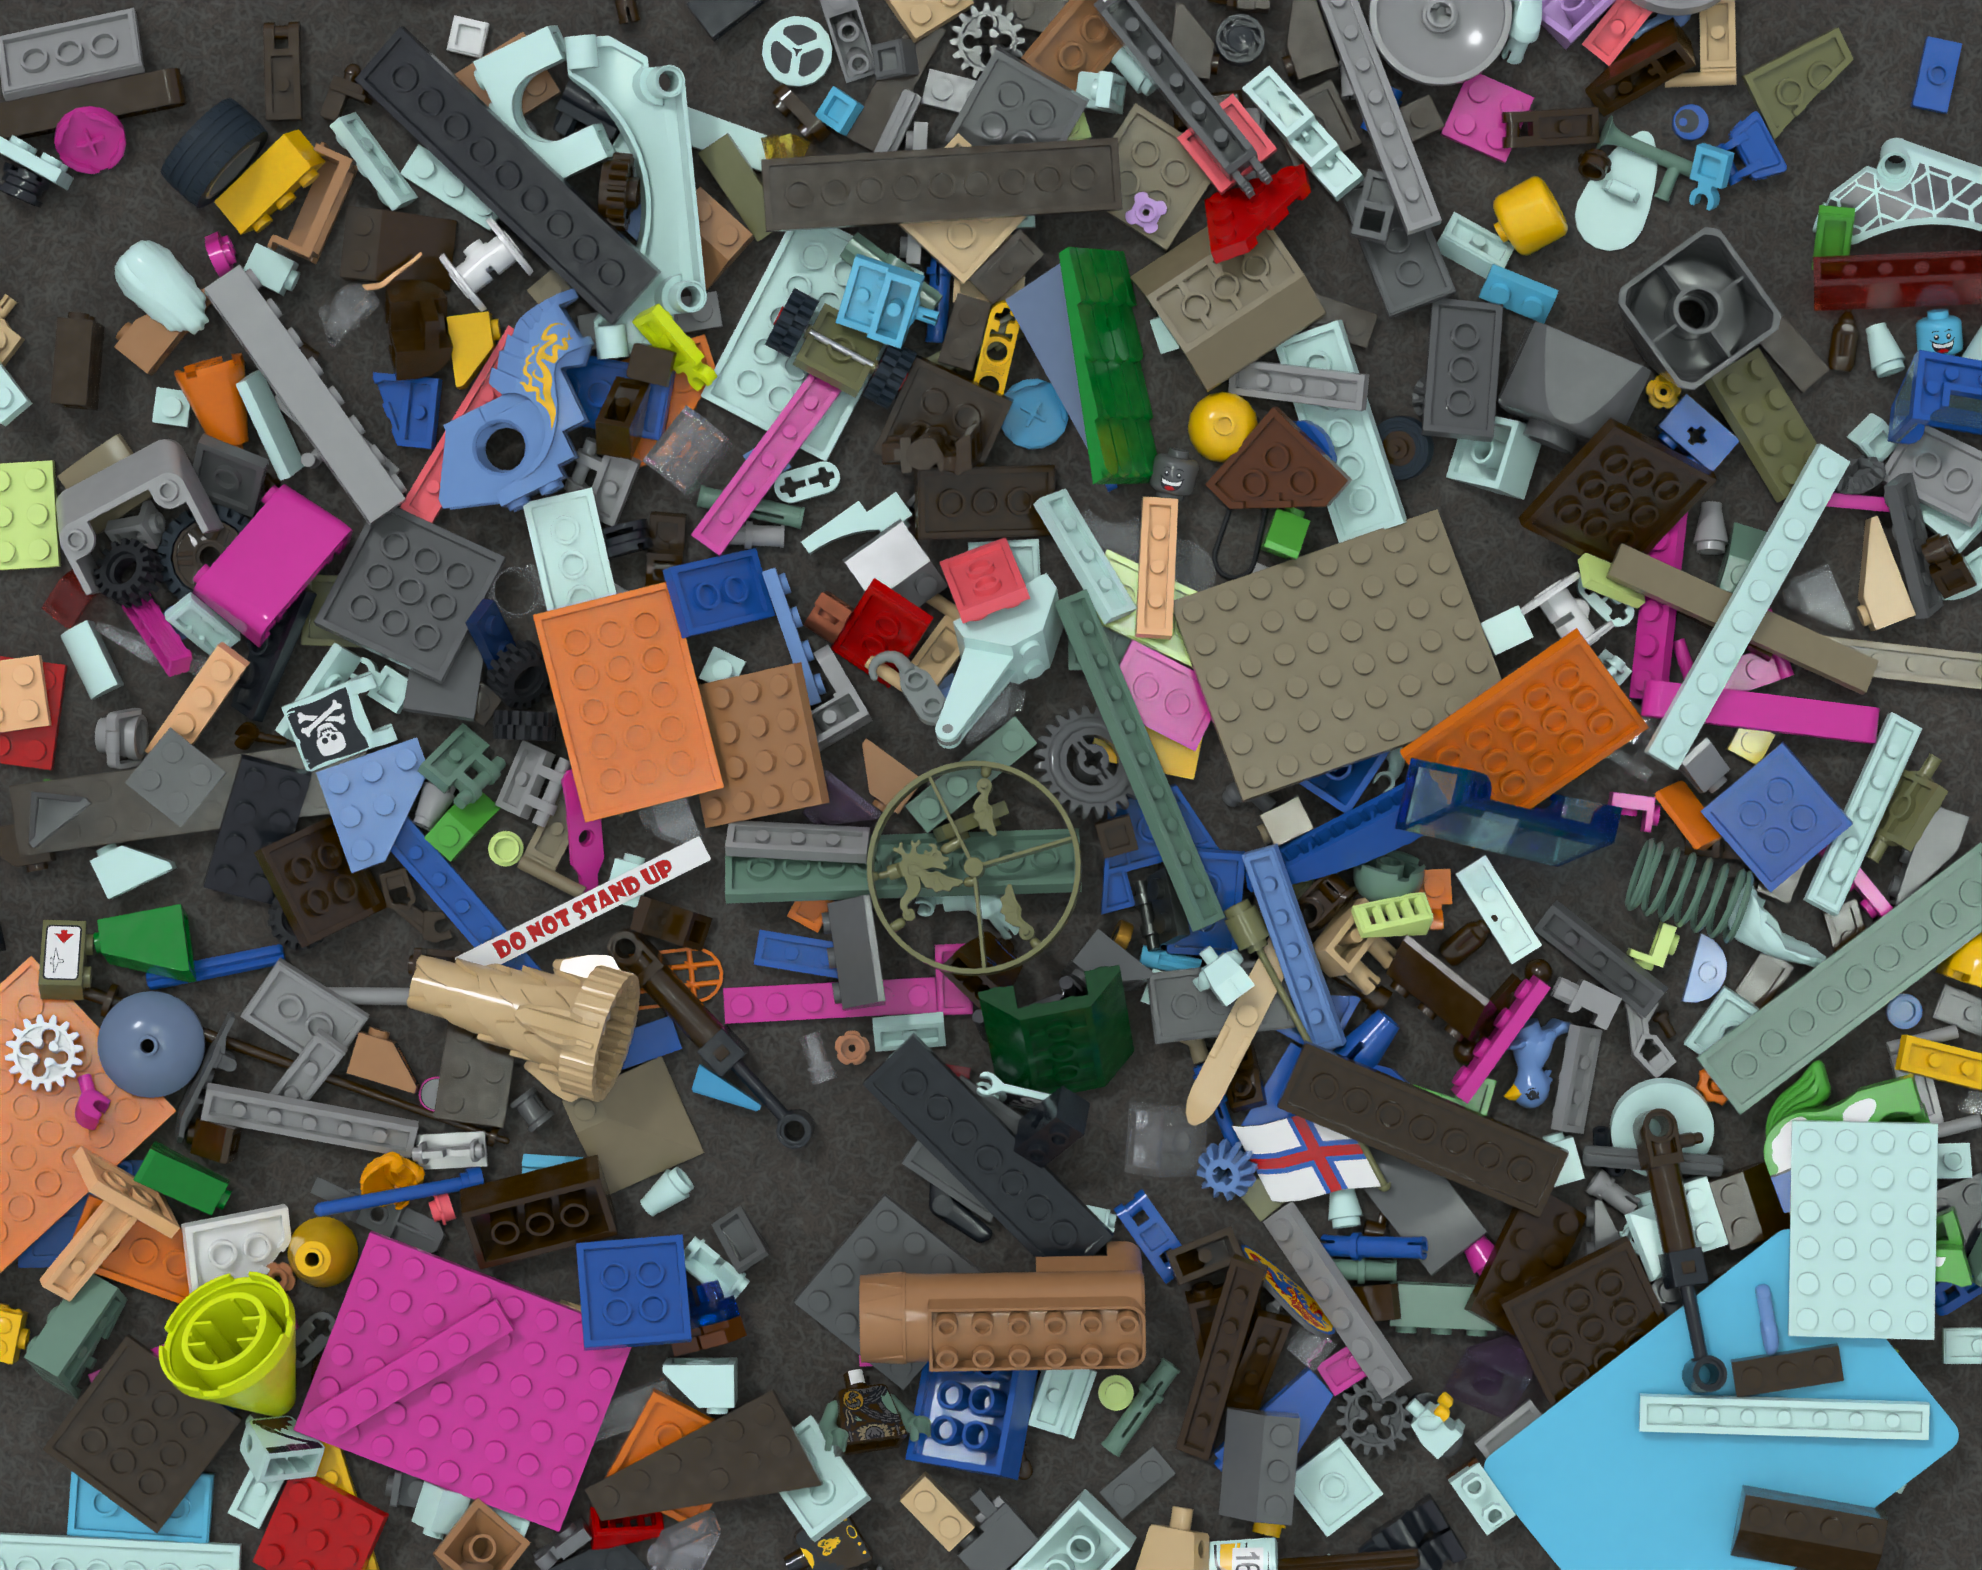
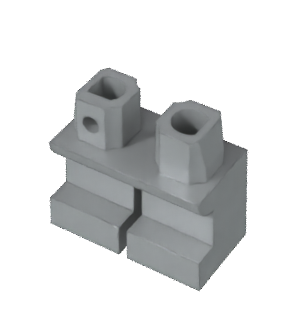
(1588, 996)

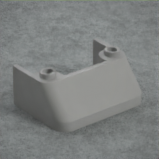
(158, 467)

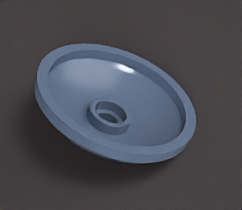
(176, 1040)

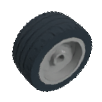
(214, 152)

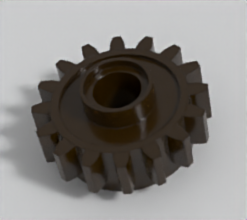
(618, 190)

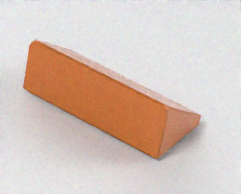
(1685, 812)

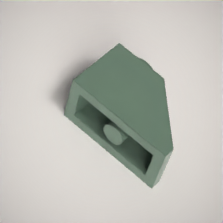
(1738, 555)

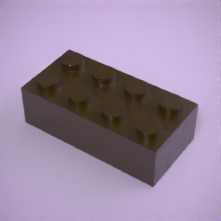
(538, 1212)

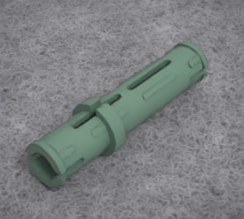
(766, 510)
(1141, 1406)

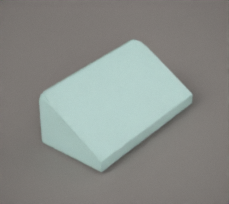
(1473, 245)

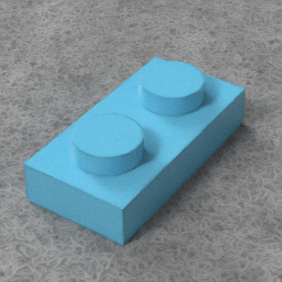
(1518, 293)

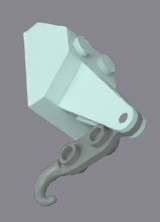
(993, 652)

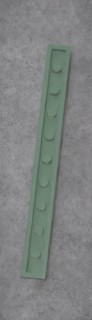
(1139, 760)

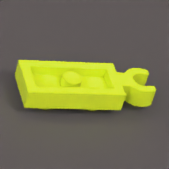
(663, 332)

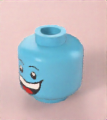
(1939, 332)

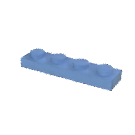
(789, 622)

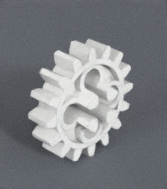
(34, 1035)

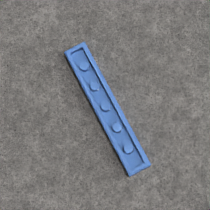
(1293, 946)

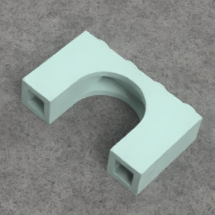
(505, 77)

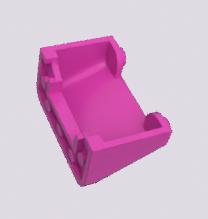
(271, 562)

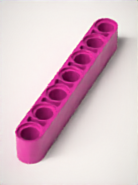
(1774, 713)

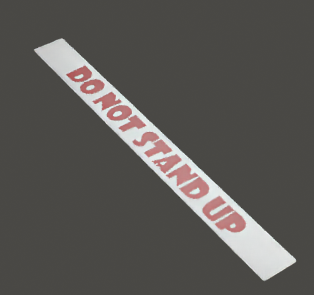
(589, 904)

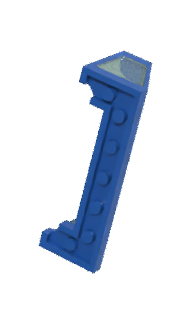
(1937, 393)

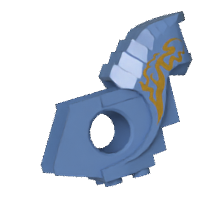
(533, 401)

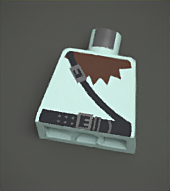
(277, 1450)

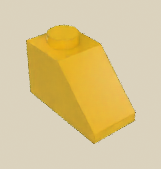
(473, 343)

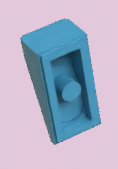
(716, 1087)

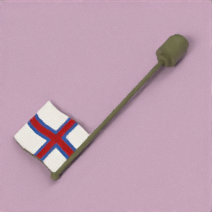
(1292, 1153)

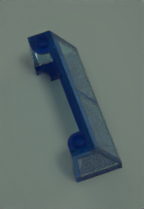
(1458, 808)

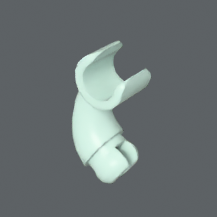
(1396, 765)

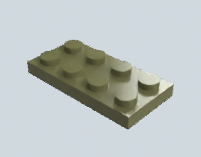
(1763, 421)

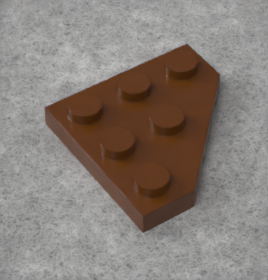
(1278, 469)

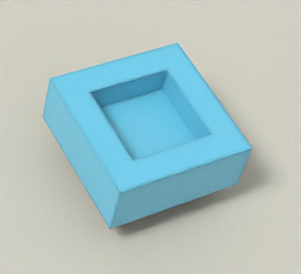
(839, 111)

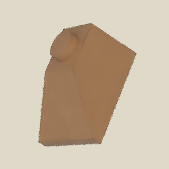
(480, 1542)

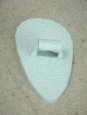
(1616, 208)

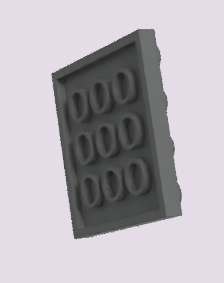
(410, 592)
(882, 1242)

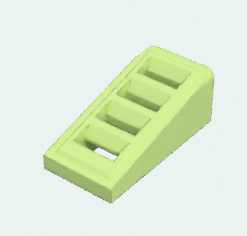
(1413, 907)

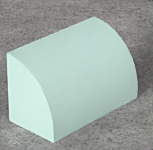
(91, 659)

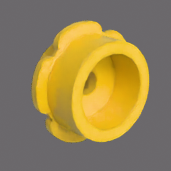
(1656, 399)
(1268, 1529)

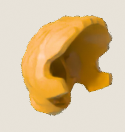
(389, 1173)

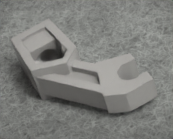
(1638, 1033)

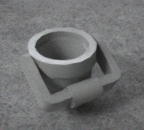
(124, 735)

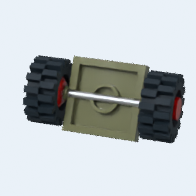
(839, 352)

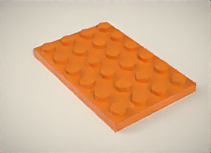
(627, 702)
(1536, 725)

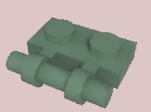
(454, 758)

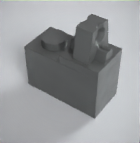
(1002, 1538)

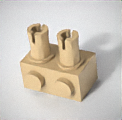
(1341, 949)

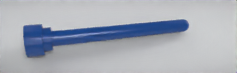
(471, 1177)

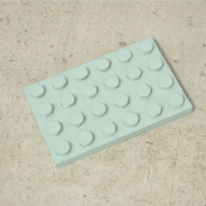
(761, 381)
(1863, 1229)

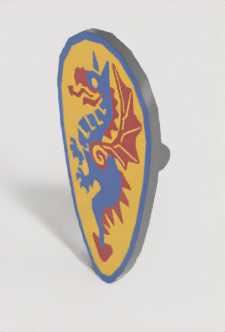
(1291, 1297)

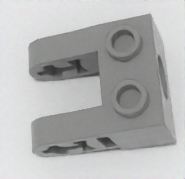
(842, 713)

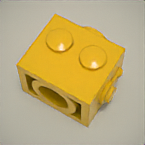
(12, 1333)

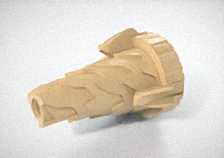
(565, 1023)

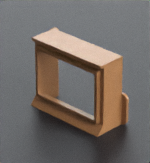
(320, 206)

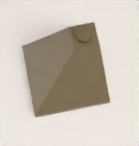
(636, 1127)

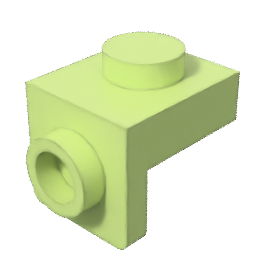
(1664, 943)

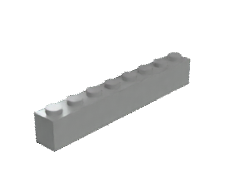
(305, 395)

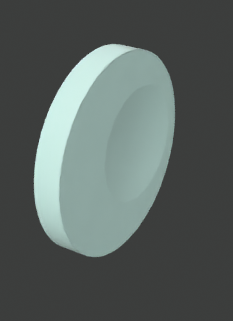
(1666, 1093)

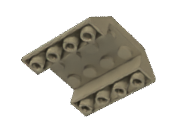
(1230, 309)

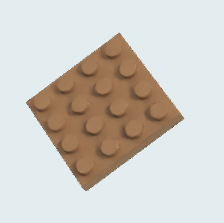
(762, 746)

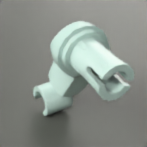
(1523, 30)
(990, 906)

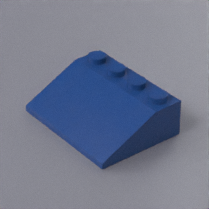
(974, 1419)

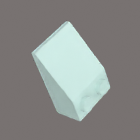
(1079, 1539)

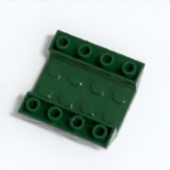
(1062, 1041)

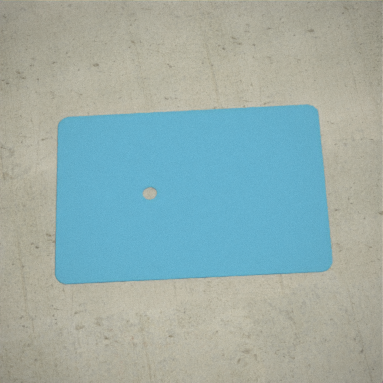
(1671, 1500)

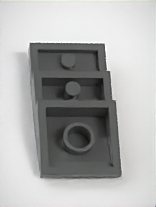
(1425, 1206)

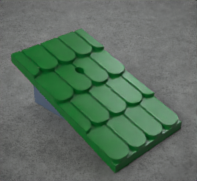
(1091, 351)

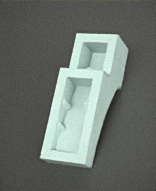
(857, 520)

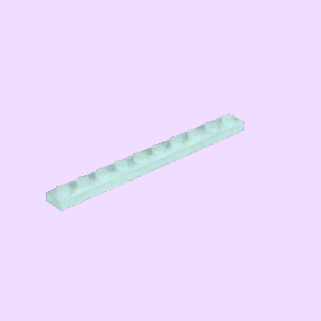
(1747, 606)

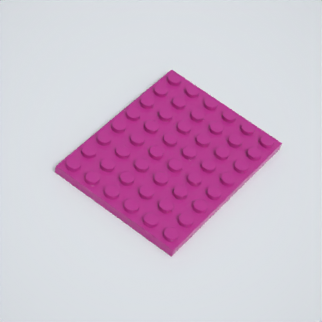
(497, 1425)

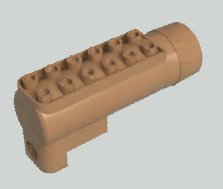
(1057, 1318)

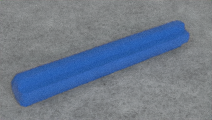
(224, 965)

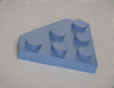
(372, 800)

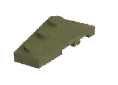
(1792, 80)

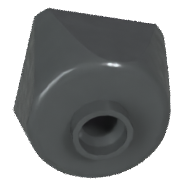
(1733, 304)
(1568, 387)

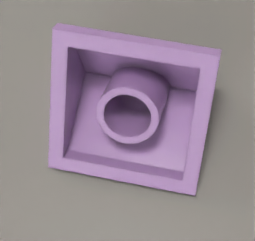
(1571, 18)

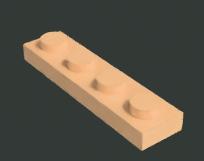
(1156, 568)
(204, 695)

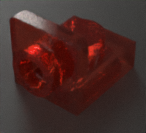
(67, 600)

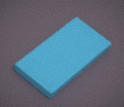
(98, 1516)

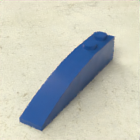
(1346, 840)

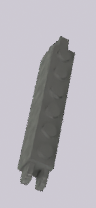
(1182, 90)

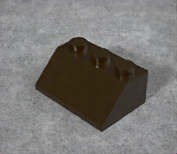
(1440, 991)

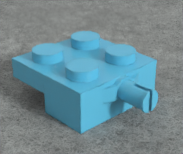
(883, 301)

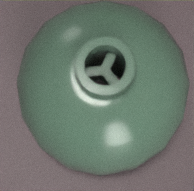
(1389, 876)

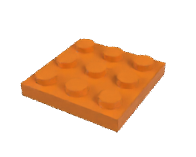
(658, 1425)

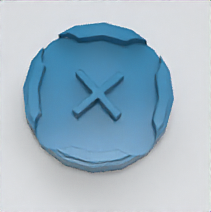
(1035, 415)

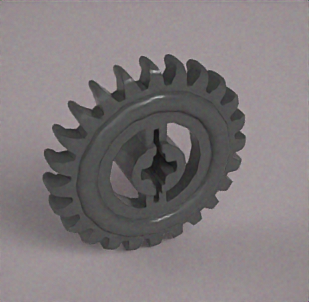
(1070, 790)

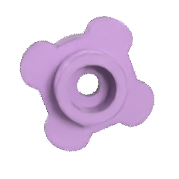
(1136, 216)

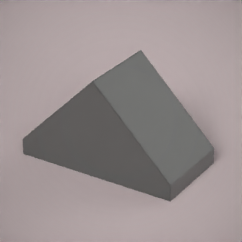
(740, 1239)

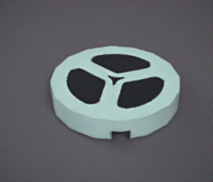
(797, 51)

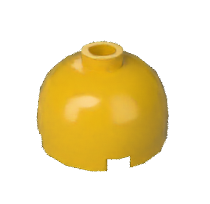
(1220, 425)

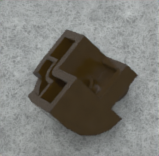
(416, 328)

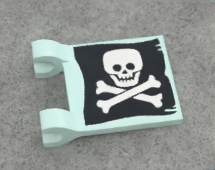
(334, 724)

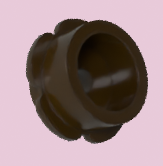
(1594, 164)

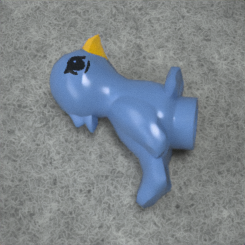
(1531, 1051)

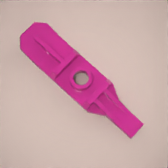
(588, 855)

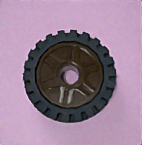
(185, 546)

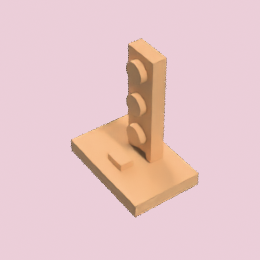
(122, 1206)

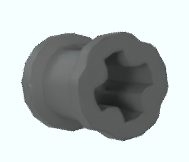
(532, 1109)

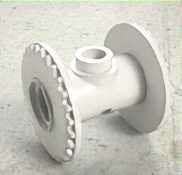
(481, 260)
(1566, 611)

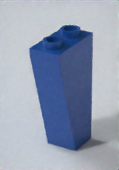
(1302, 1395)

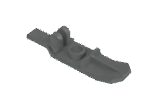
(215, 1057)
(402, 1225)

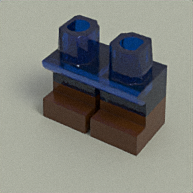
(713, 1321)

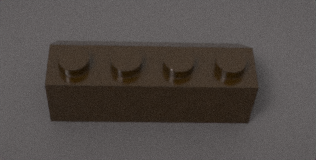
(1807, 1531)

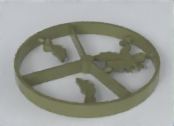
(915, 867)

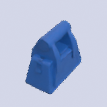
(1754, 149)

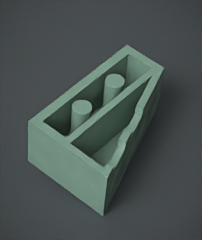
(73, 1334)

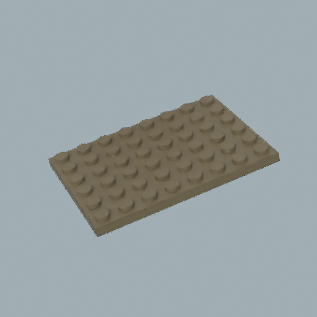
(1336, 654)

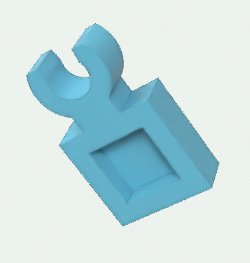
(1712, 171)

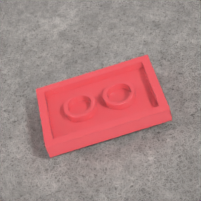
(984, 580)

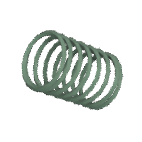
(1641, 894)

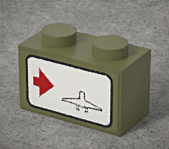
(64, 960)

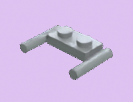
(1927, 1087)

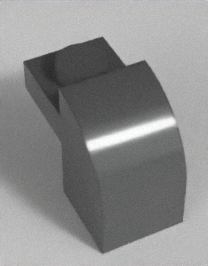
(1374, 210)

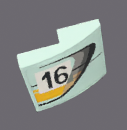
(1244, 1554)

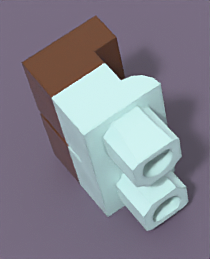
(1480, 1495)

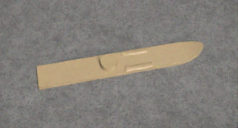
(1233, 1041)

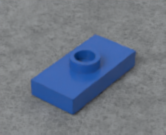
(1936, 75)

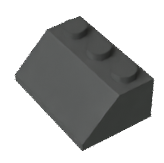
(854, 953)
(1259, 1465)

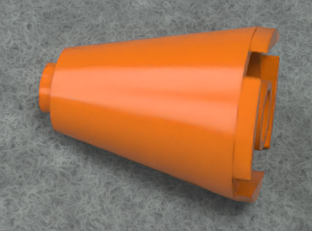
(215, 398)

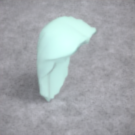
(161, 287)
(1764, 934)

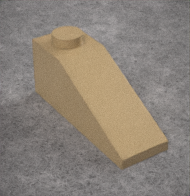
(1881, 587)

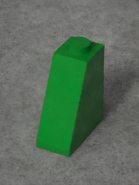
(149, 942)
(183, 1179)

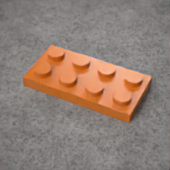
(144, 1258)

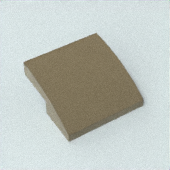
(94, 462)

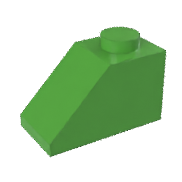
(1286, 533)
(461, 826)

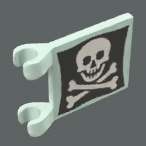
(1009, 1094)

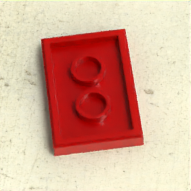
(881, 624)

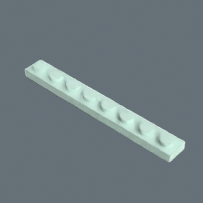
(1784, 1416)

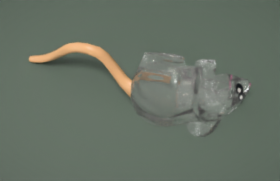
(352, 304)

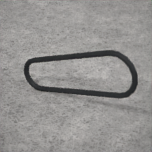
(1256, 550)

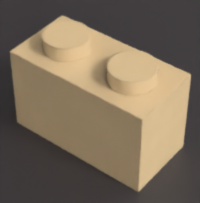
(937, 1511)

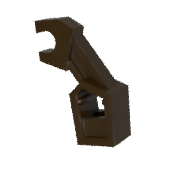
(422, 921)

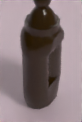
(1843, 343)
(1465, 941)

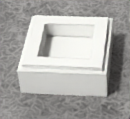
(468, 37)

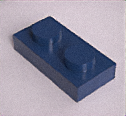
(489, 631)

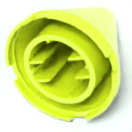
(234, 1344)

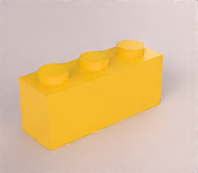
(270, 183)

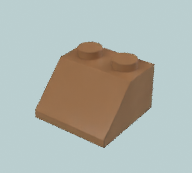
(721, 237)

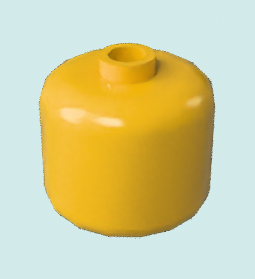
(1529, 216)

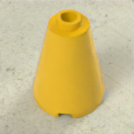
(333, 1245)

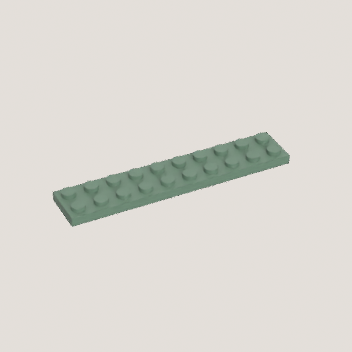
(806, 880)
(1849, 985)

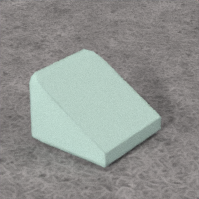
(1872, 438)

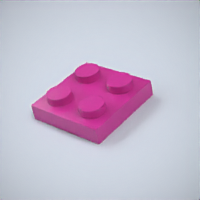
(1477, 118)

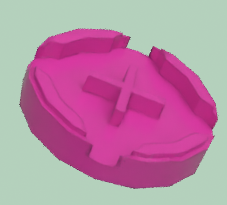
(90, 139)

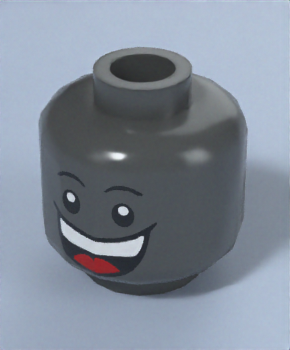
(1174, 474)

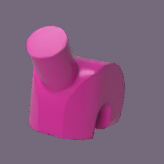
(90, 1103)

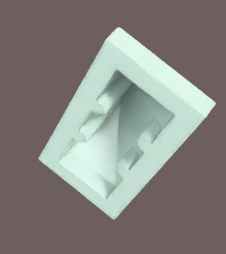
(1646, 1238)

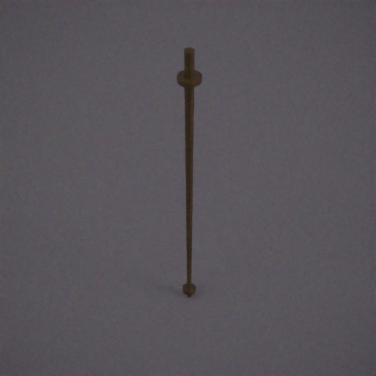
(104, 998)

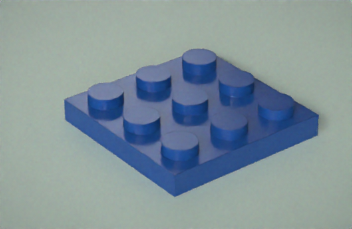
(1776, 817)
(633, 1292)

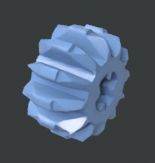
(1231, 1181)

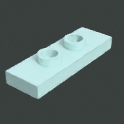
(333, 670)

